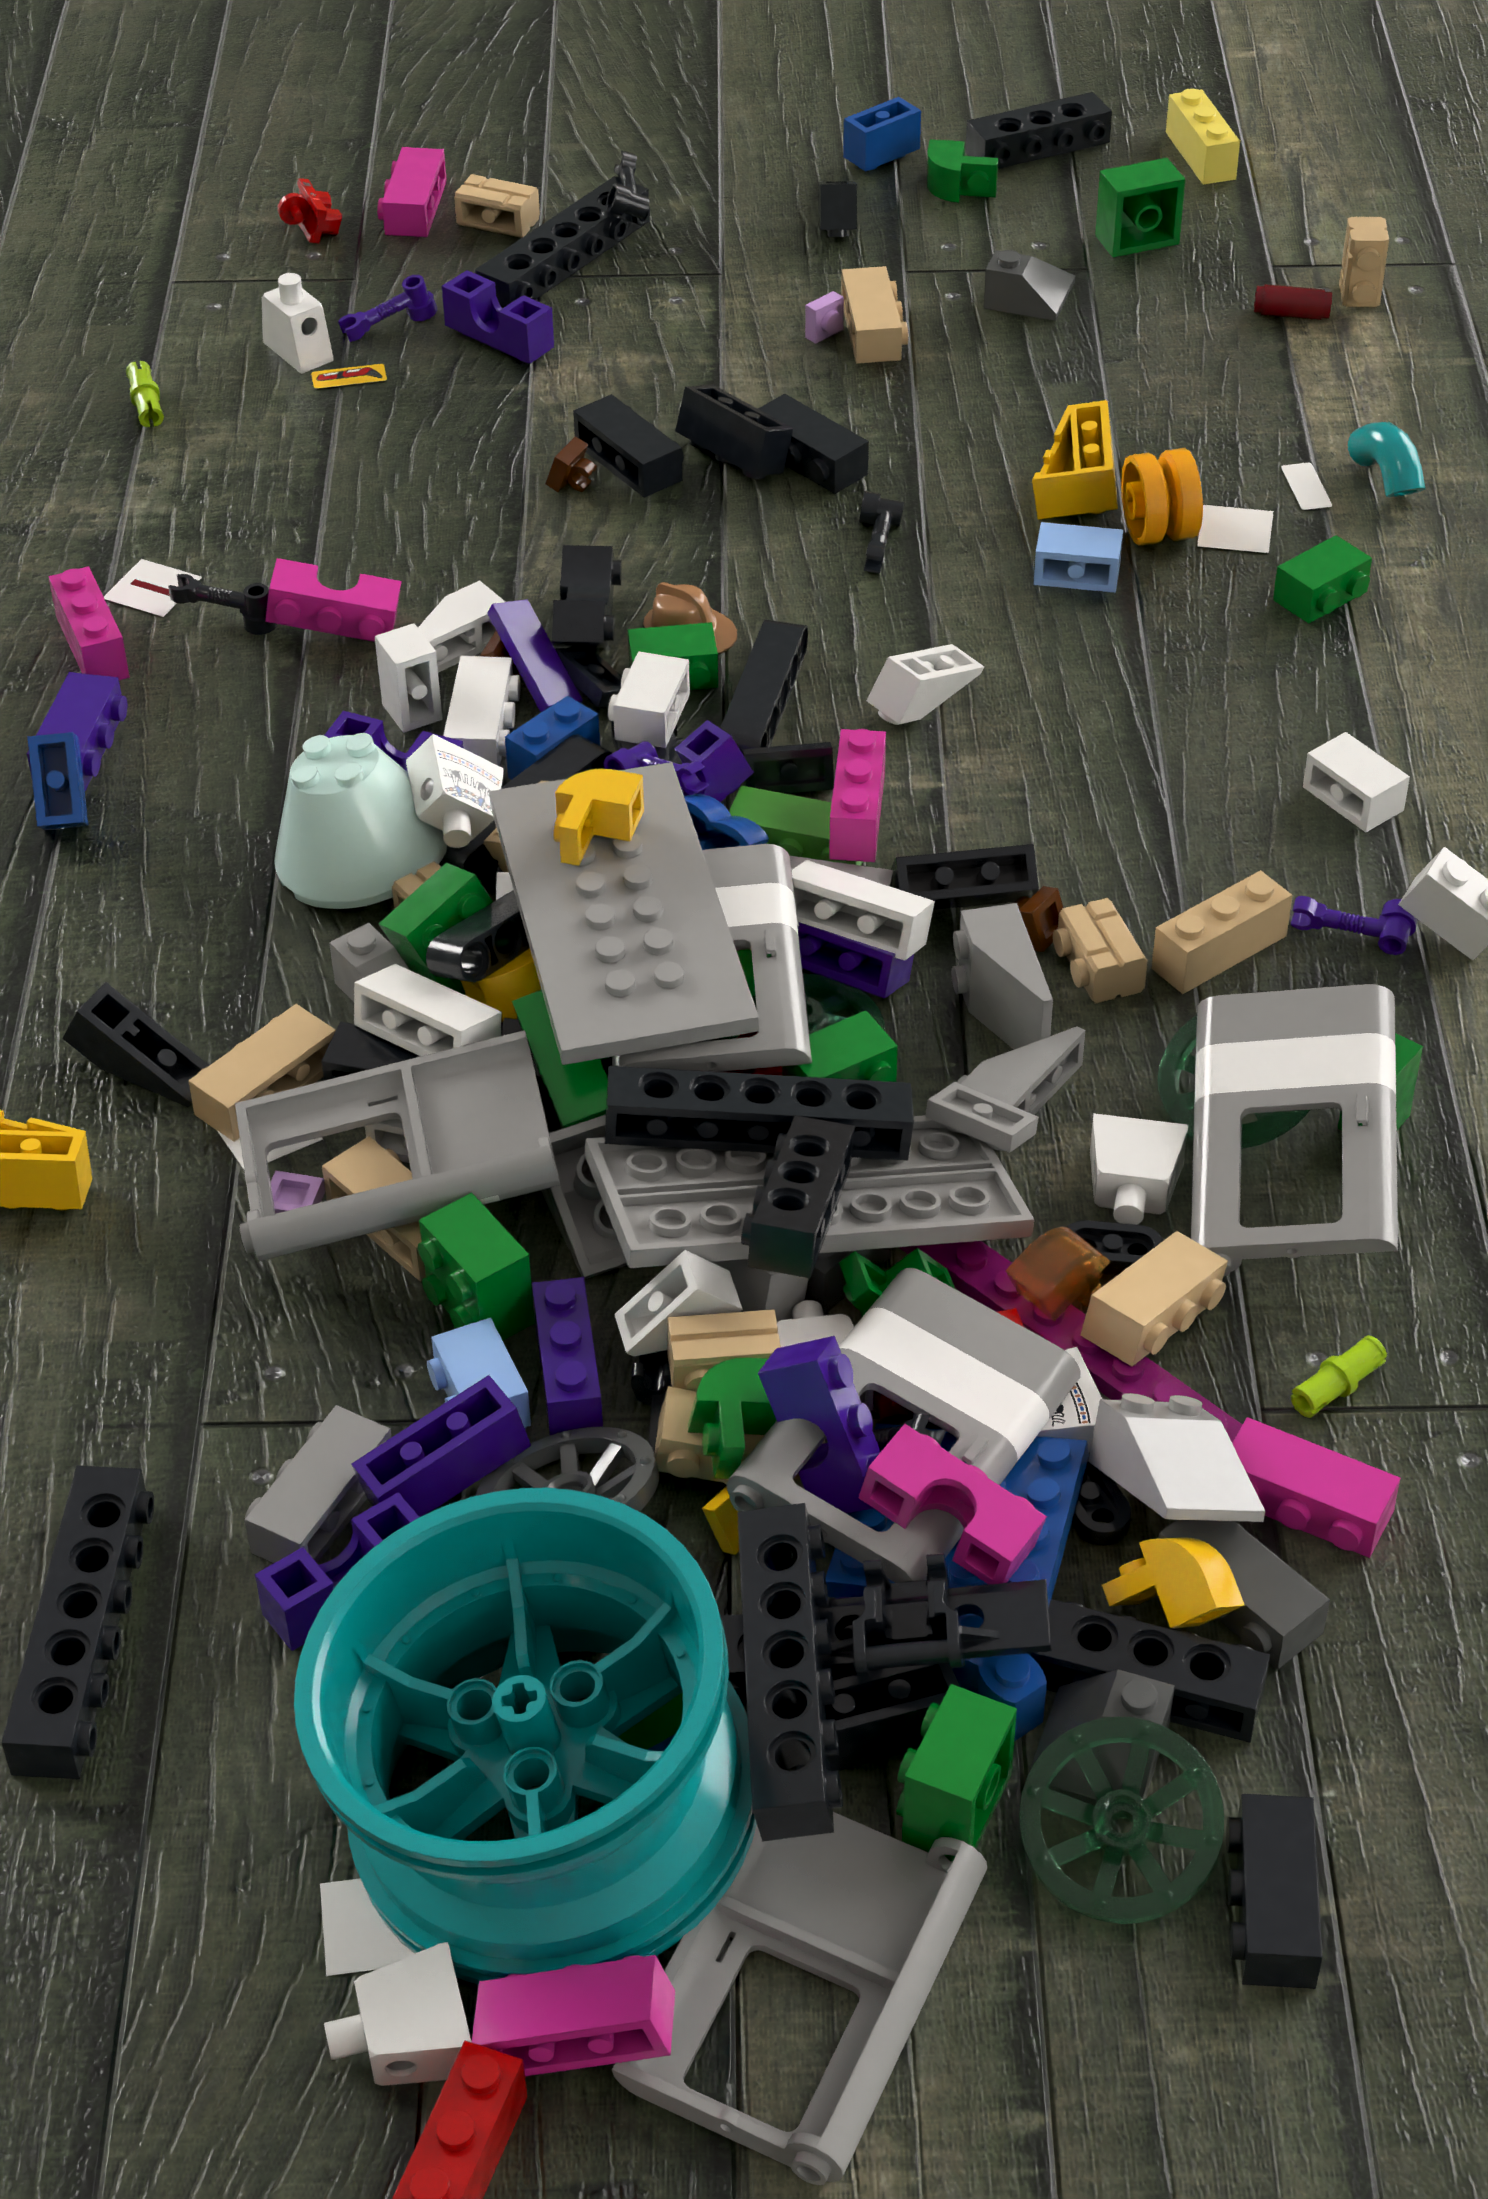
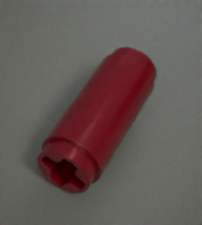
(1293, 302)

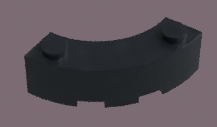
(586, 597)

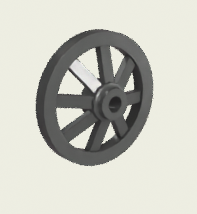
(631, 1487)

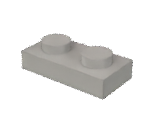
(981, 1117)

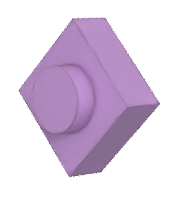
(824, 317)
(295, 1190)

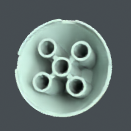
(350, 825)

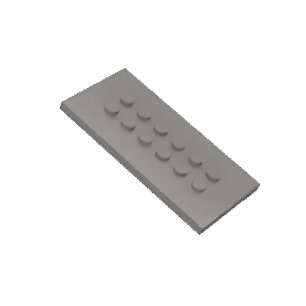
(632, 935)
(699, 1197)

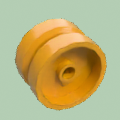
(1162, 496)

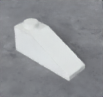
(460, 624)
(920, 682)

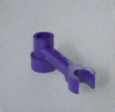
(415, 298)
(646, 755)
(1391, 928)

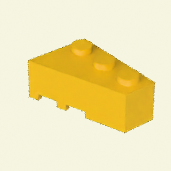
(1079, 466)
(43, 1165)

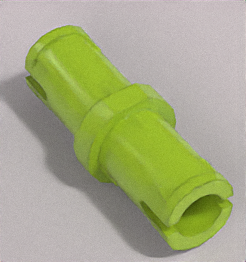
(144, 394)
(1338, 1376)

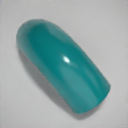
(1394, 454)

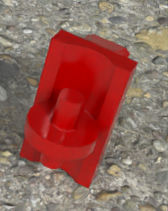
(310, 211)

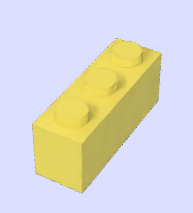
(1202, 136)

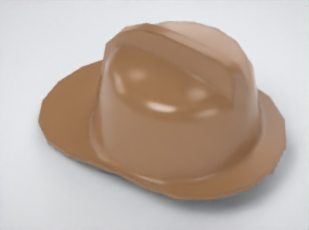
(689, 605)

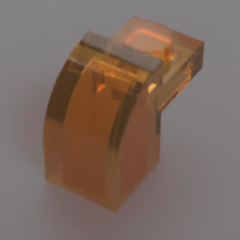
(1057, 1271)

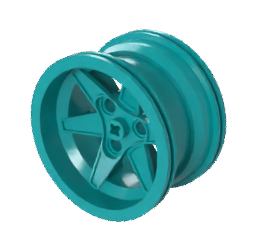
(401, 1666)

